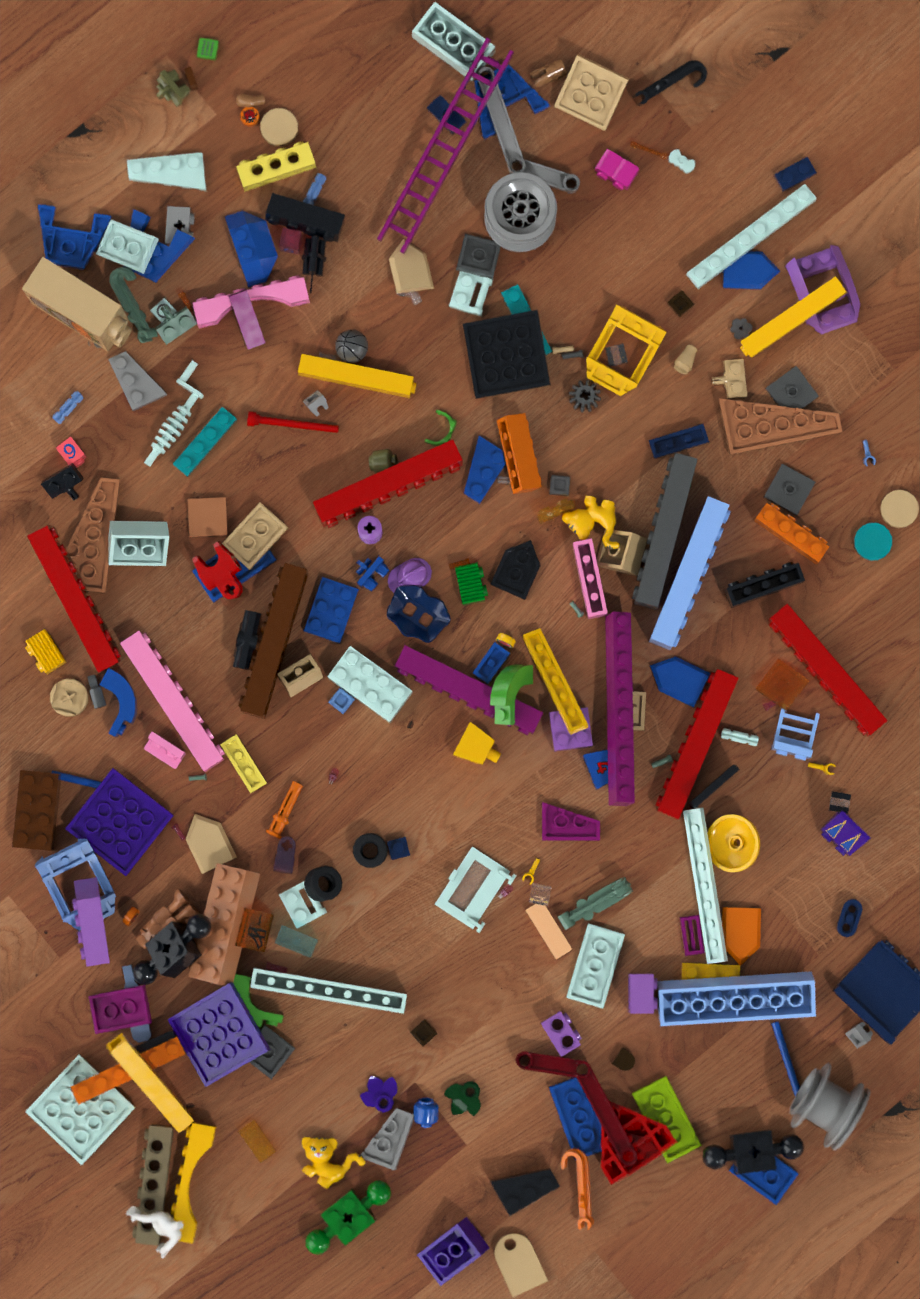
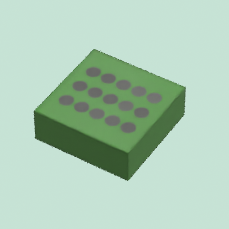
(207, 49)

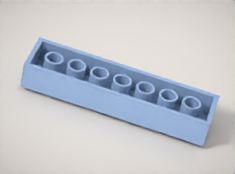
(690, 570)
(736, 998)

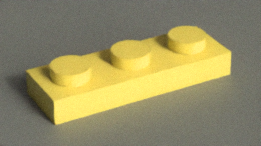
(243, 763)

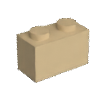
(300, 675)

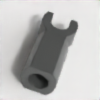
(96, 692)

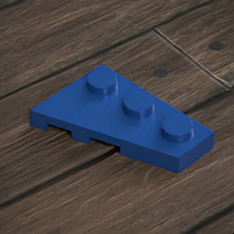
(484, 469)

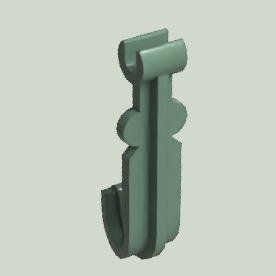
(130, 304)
(597, 902)

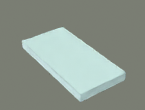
(595, 965)

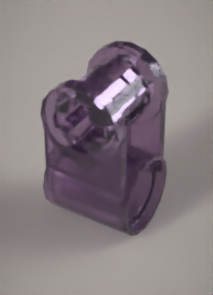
(285, 859)

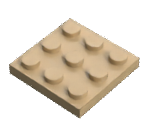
(591, 92)

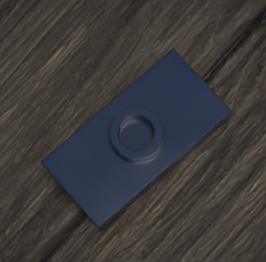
(438, 109)

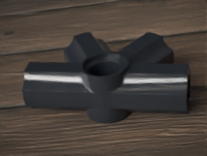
(246, 640)

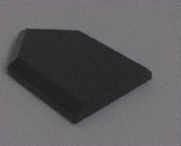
(517, 570)

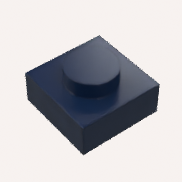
(398, 848)

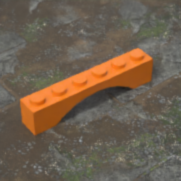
(117, 1075)

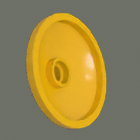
(723, 843)

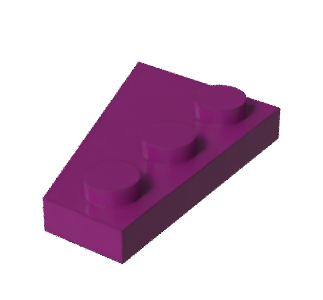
(567, 826)

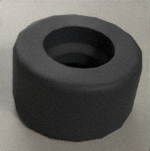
(358, 850)
(334, 883)

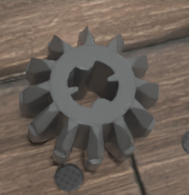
(588, 391)

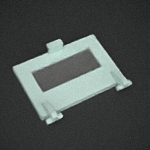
(473, 888)

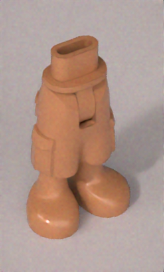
(164, 916)

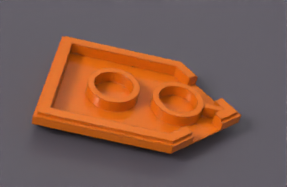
(741, 932)

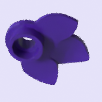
(379, 1090)

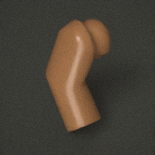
(245, 100)

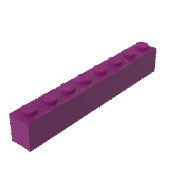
(461, 687)

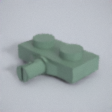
(175, 324)

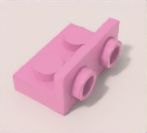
(164, 750)

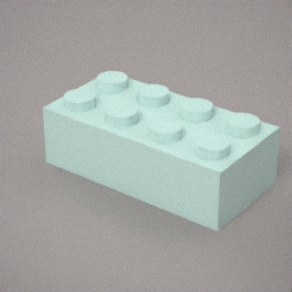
(450, 39)
(370, 684)

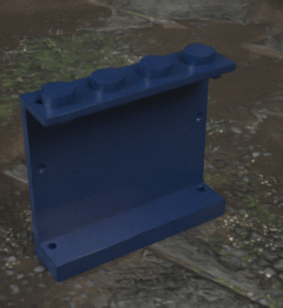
(882, 991)

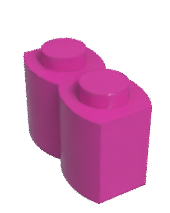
(616, 169)

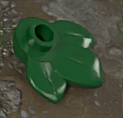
(462, 1100)

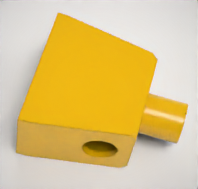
(476, 746)

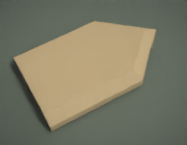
(410, 269)
(209, 843)

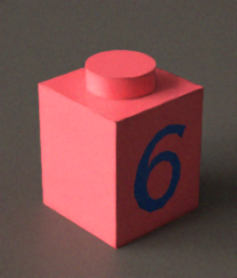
(71, 452)

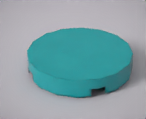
(873, 541)

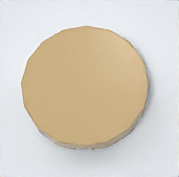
(279, 127)
(899, 508)
(69, 697)

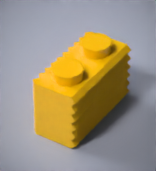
(45, 651)

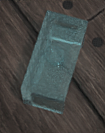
(296, 941)

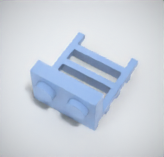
(798, 748)

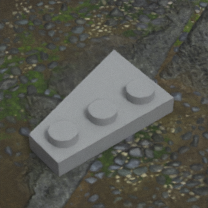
(135, 382)
(389, 1142)

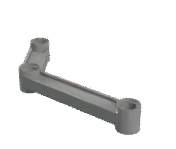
(510, 146)

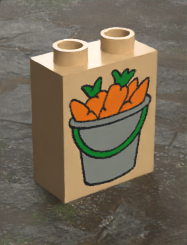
(77, 305)

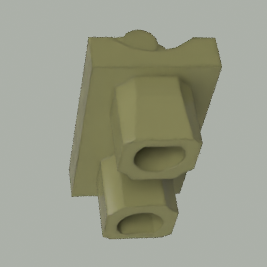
(168, 88)

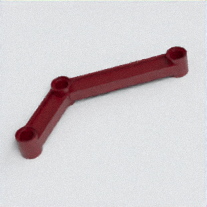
(593, 1091)

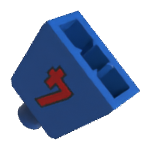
(598, 767)

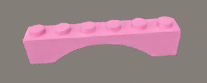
(291, 292)

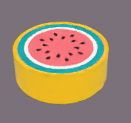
(506, 640)

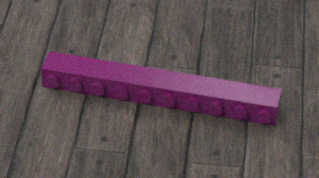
(619, 709)

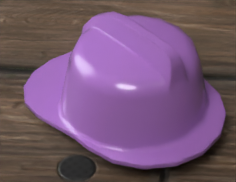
(412, 572)

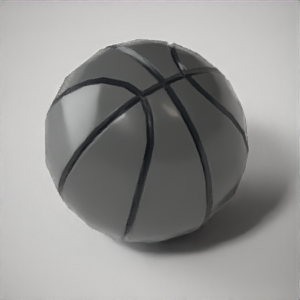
(351, 346)

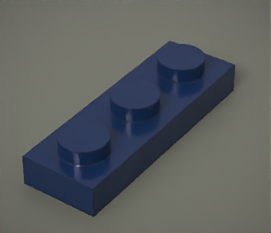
(678, 441)

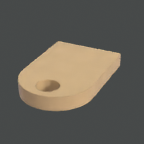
(519, 1265)

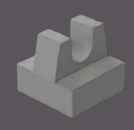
(314, 401)
(858, 1035)

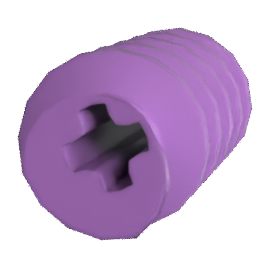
(363, 527)

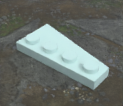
(173, 170)

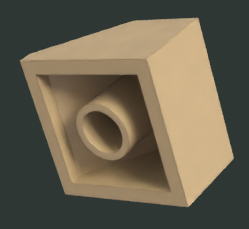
(625, 558)

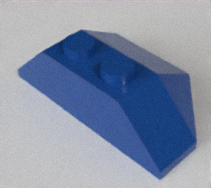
(252, 246)

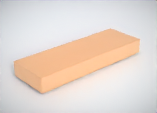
(549, 930)

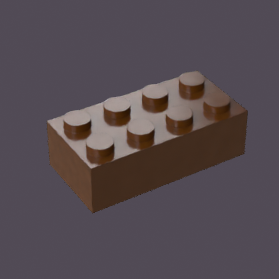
(36, 810)

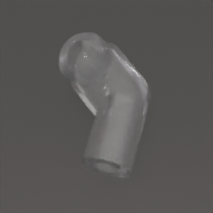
(416, 299)

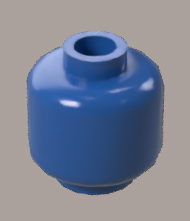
(426, 1112)

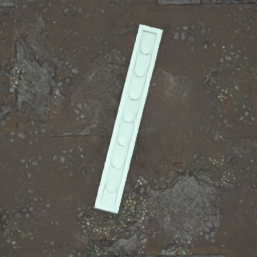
(751, 236)
(705, 885)

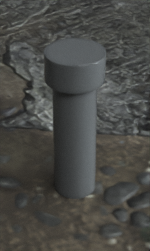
(573, 354)

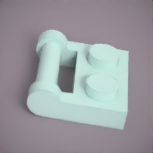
(464, 291)
(297, 907)

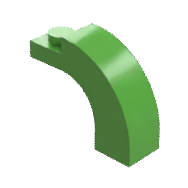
(505, 691)
(242, 984)

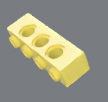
(269, 175)

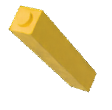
(793, 317)
(356, 376)
(150, 1083)

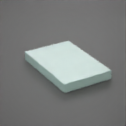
(127, 246)

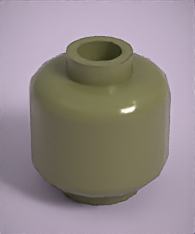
(382, 460)

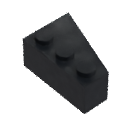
(523, 1189)

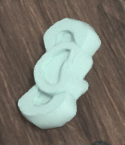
(681, 161)

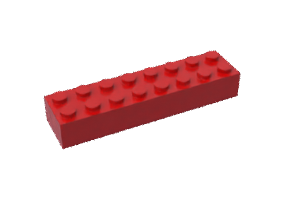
(388, 483)

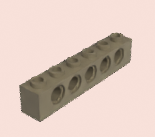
(165, 1135)

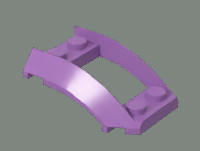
(816, 264)

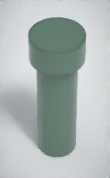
(662, 761)

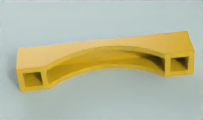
(200, 1140)

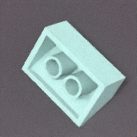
(138, 543)

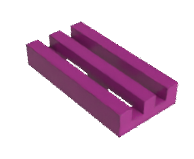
(684, 936)

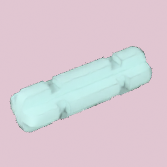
(739, 737)

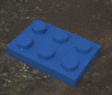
(331, 610)

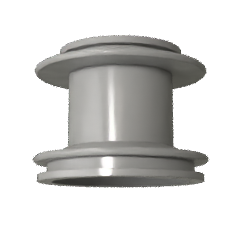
(535, 192)
(829, 1106)

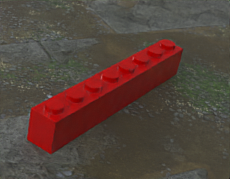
(73, 598)
(827, 670)
(697, 744)

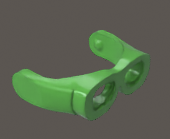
(452, 426)

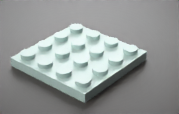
(82, 1126)

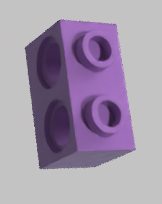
(557, 1035)

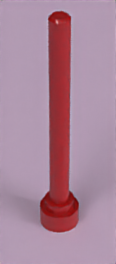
(256, 419)

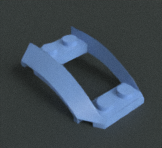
(65, 860)

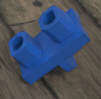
(378, 567)

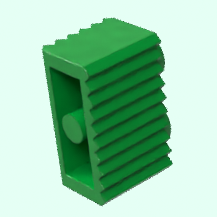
(470, 583)

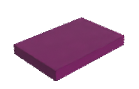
(120, 1009)

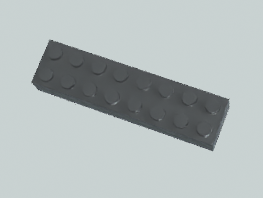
(663, 538)

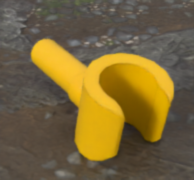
(824, 768)
(531, 872)

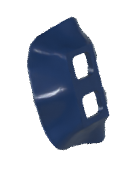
(425, 604)

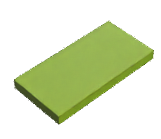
(662, 1105)

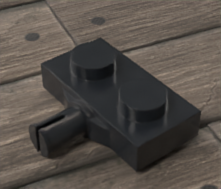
(63, 482)

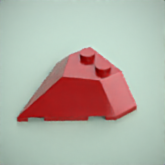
(647, 1137)

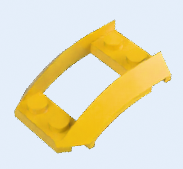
(635, 326)

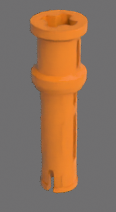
(281, 818)

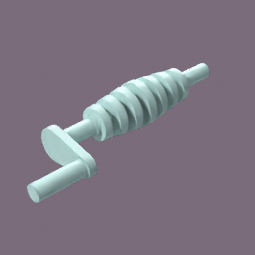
(179, 417)

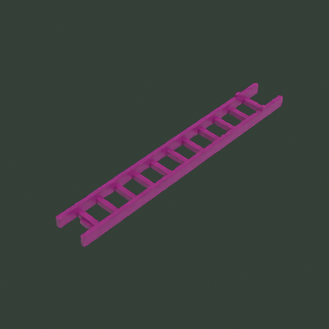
(428, 202)

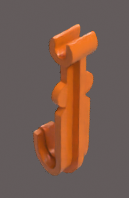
(583, 1185)

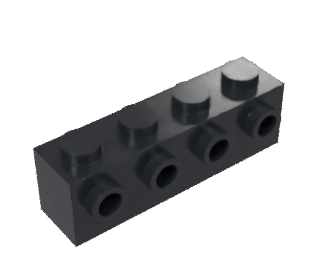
(304, 217)
(764, 585)

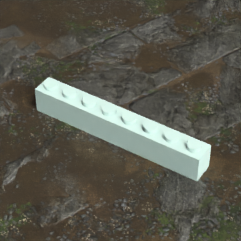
(328, 990)

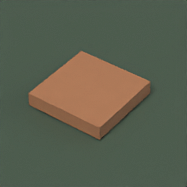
(207, 517)

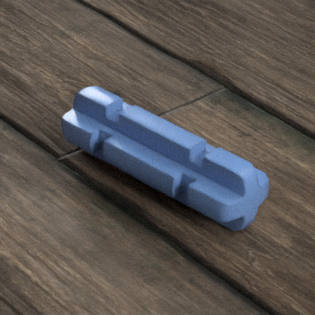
(315, 189)
(68, 407)

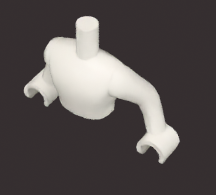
(163, 1224)

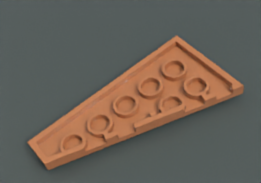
(760, 425)
(90, 540)

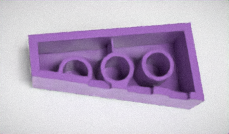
(91, 922)

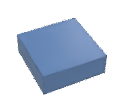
(341, 700)

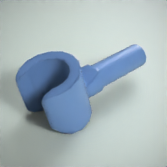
(867, 453)

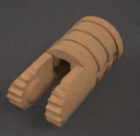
(548, 73)

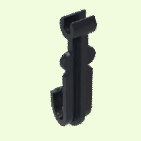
(671, 79)

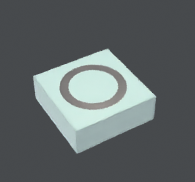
(158, 313)

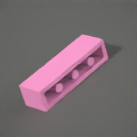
(589, 579)

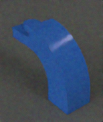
(127, 700)

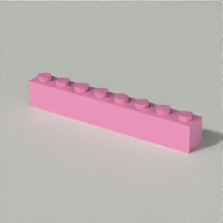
(171, 700)

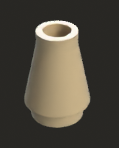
(685, 361)

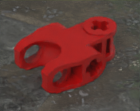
(222, 573)

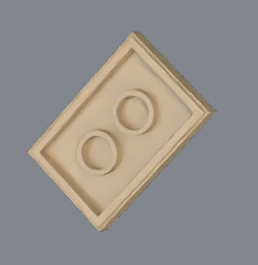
(255, 536)

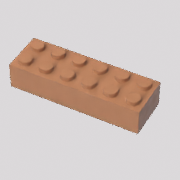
(228, 896)

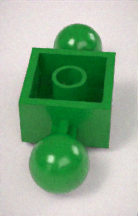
(319, 1240)

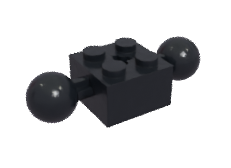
(172, 949)
(716, 1156)

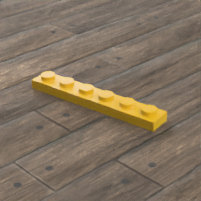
(555, 681)

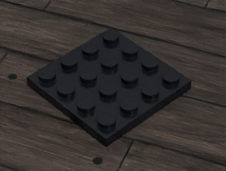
(506, 354)

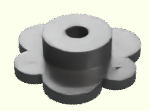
(737, 323)

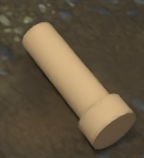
(555, 350)

